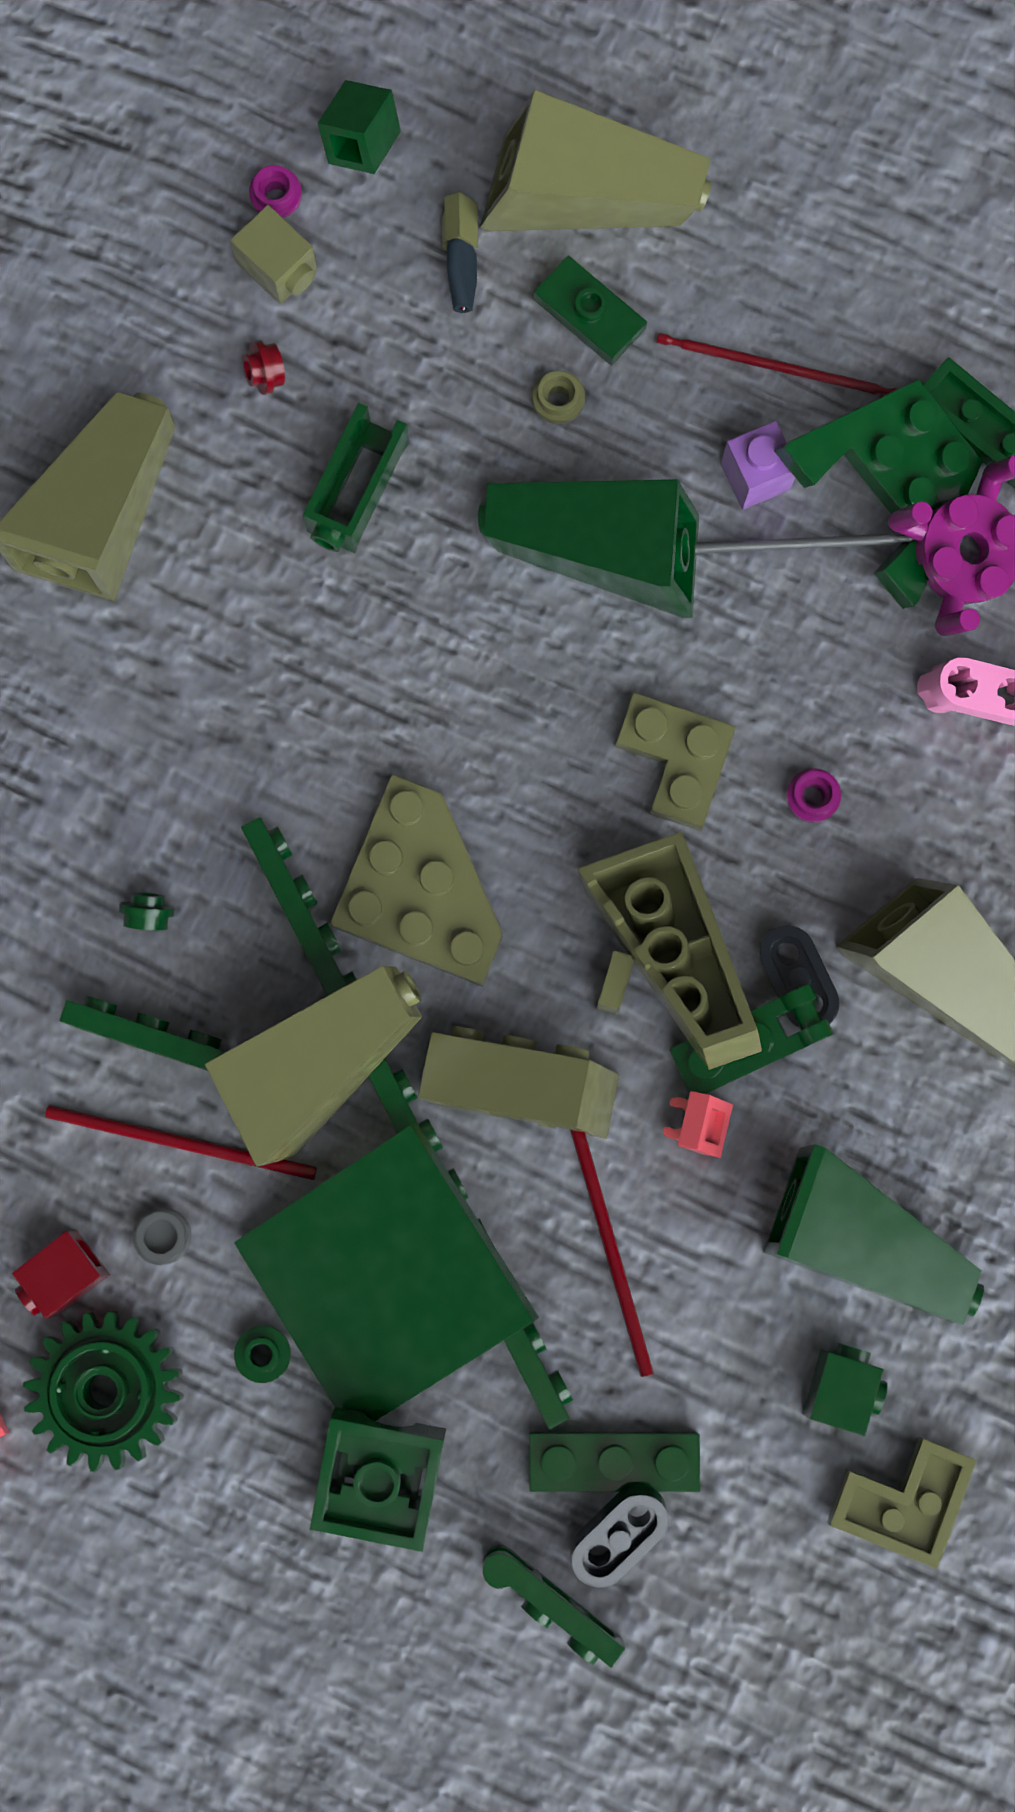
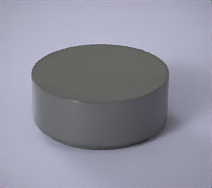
(162, 1236)

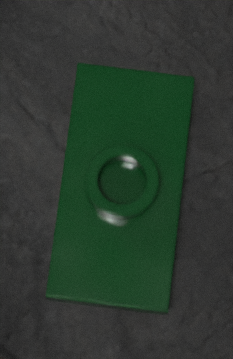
(590, 310)

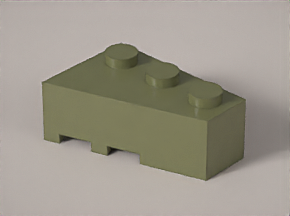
(519, 1081)

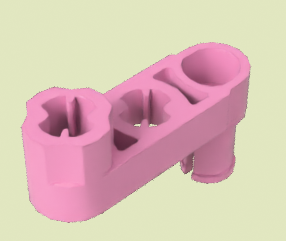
(969, 688)

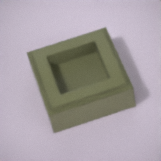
(615, 983)

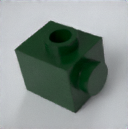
(359, 126)
(845, 1390)

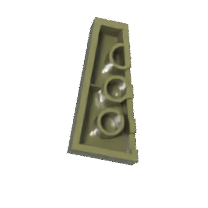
(669, 929)

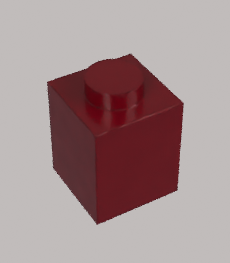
(59, 1275)

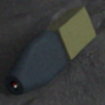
(460, 239)

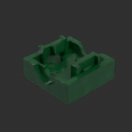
(371, 1505)

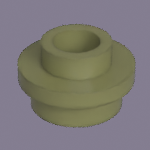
(563, 383)

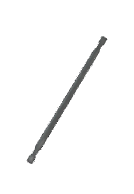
(800, 543)

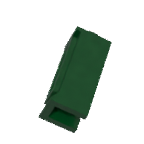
(357, 435)

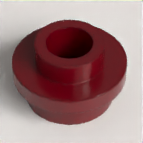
(264, 367)

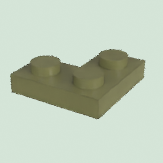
(688, 745)
(918, 1515)

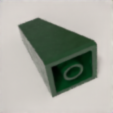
(607, 534)
(861, 1237)

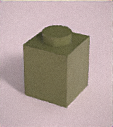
(275, 255)

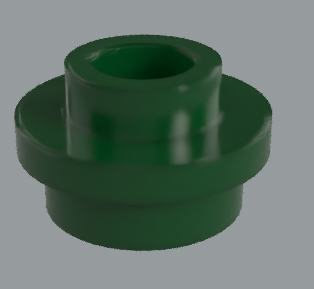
(146, 911)
(280, 1354)

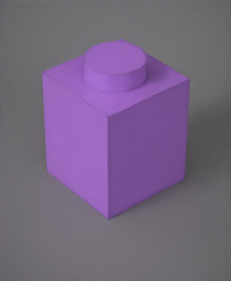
(754, 467)

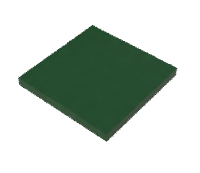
(386, 1277)

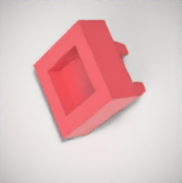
(703, 1123)

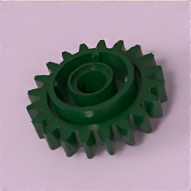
(67, 1395)

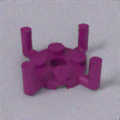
(938, 547)

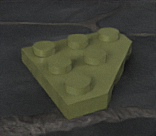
(419, 888)

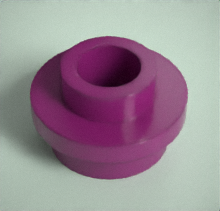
(275, 178)
(821, 781)

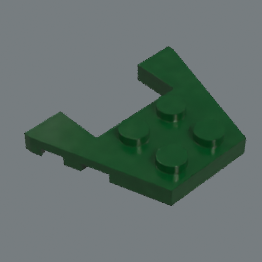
(906, 457)

